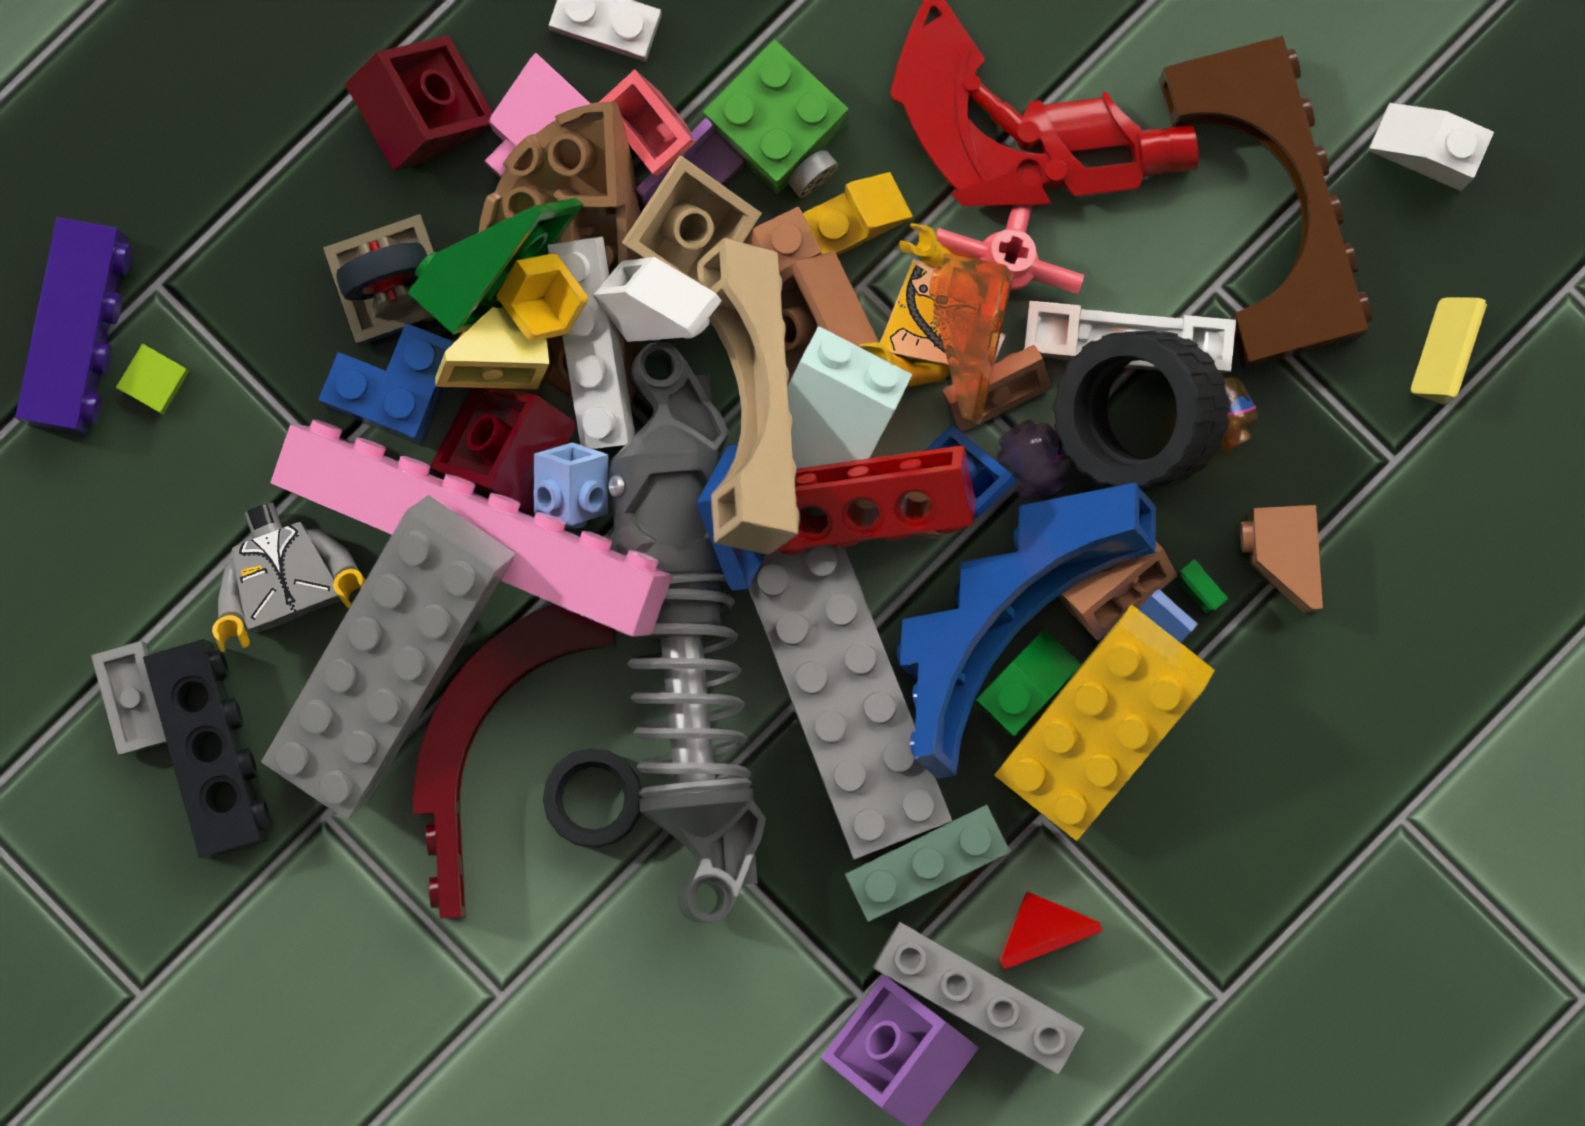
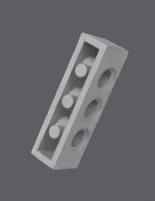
(978, 997)

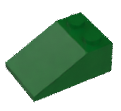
(465, 278)

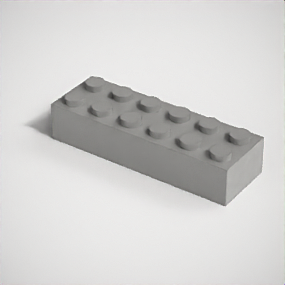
(388, 656)
(845, 697)

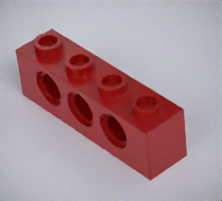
(885, 481)

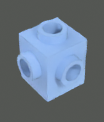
(571, 484)

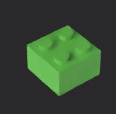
(776, 115)

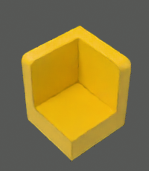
(542, 297)

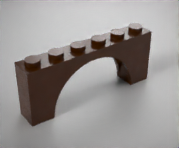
(1258, 96)

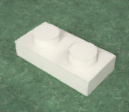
(610, 24)

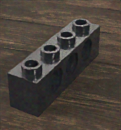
(170, 677)

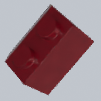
(419, 101)
(497, 441)

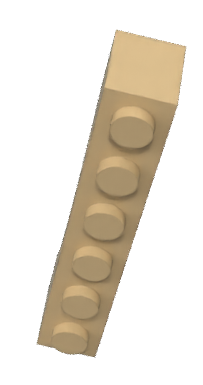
(757, 498)

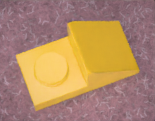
(858, 214)

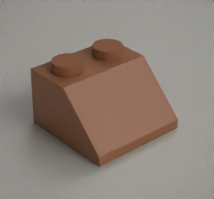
(819, 295)

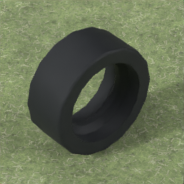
(554, 798)

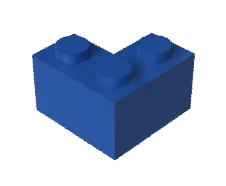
(395, 399)

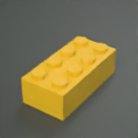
(1105, 722)

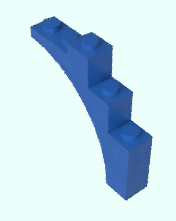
(999, 594)

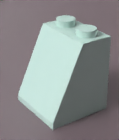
(840, 401)

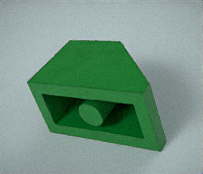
(1027, 684)

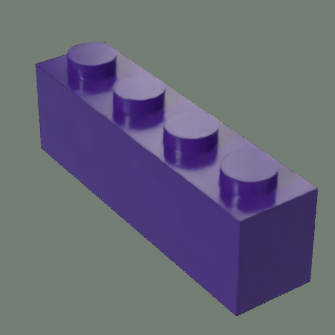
(73, 327)

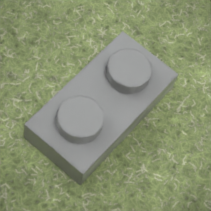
(129, 698)

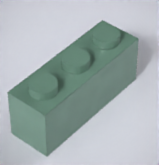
(927, 863)

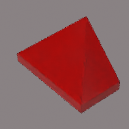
(1042, 928)

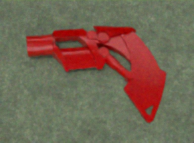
(934, 88)

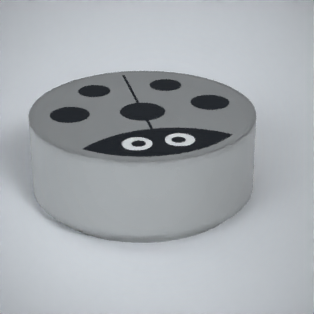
(812, 173)

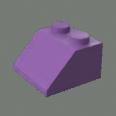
(899, 1053)

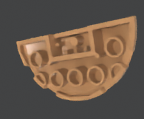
(581, 158)

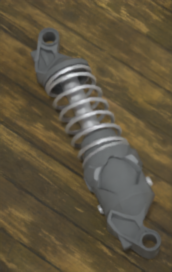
(656, 513)

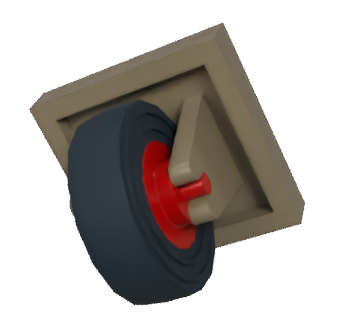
(375, 278)

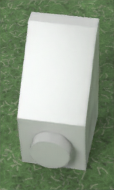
(1432, 143)

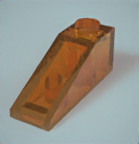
(970, 316)

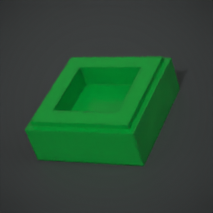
(1200, 587)

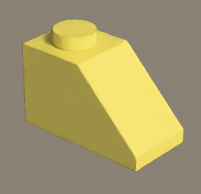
(494, 356)

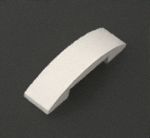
(1064, 329)

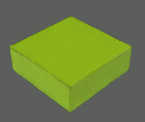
(152, 379)

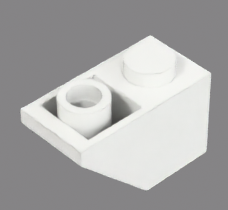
(655, 301)

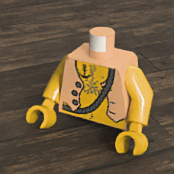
(913, 333)

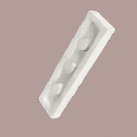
(595, 353)

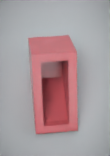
(650, 123)

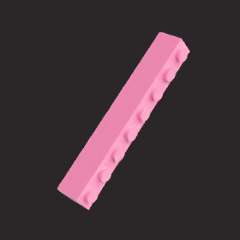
(548, 560)

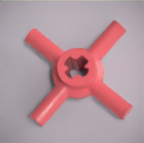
(1015, 247)

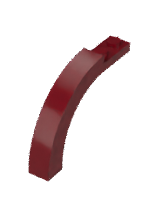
(459, 716)

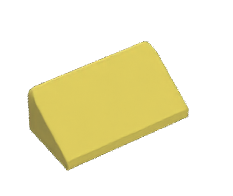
(1448, 348)

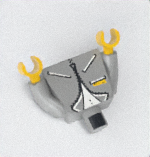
(281, 576)

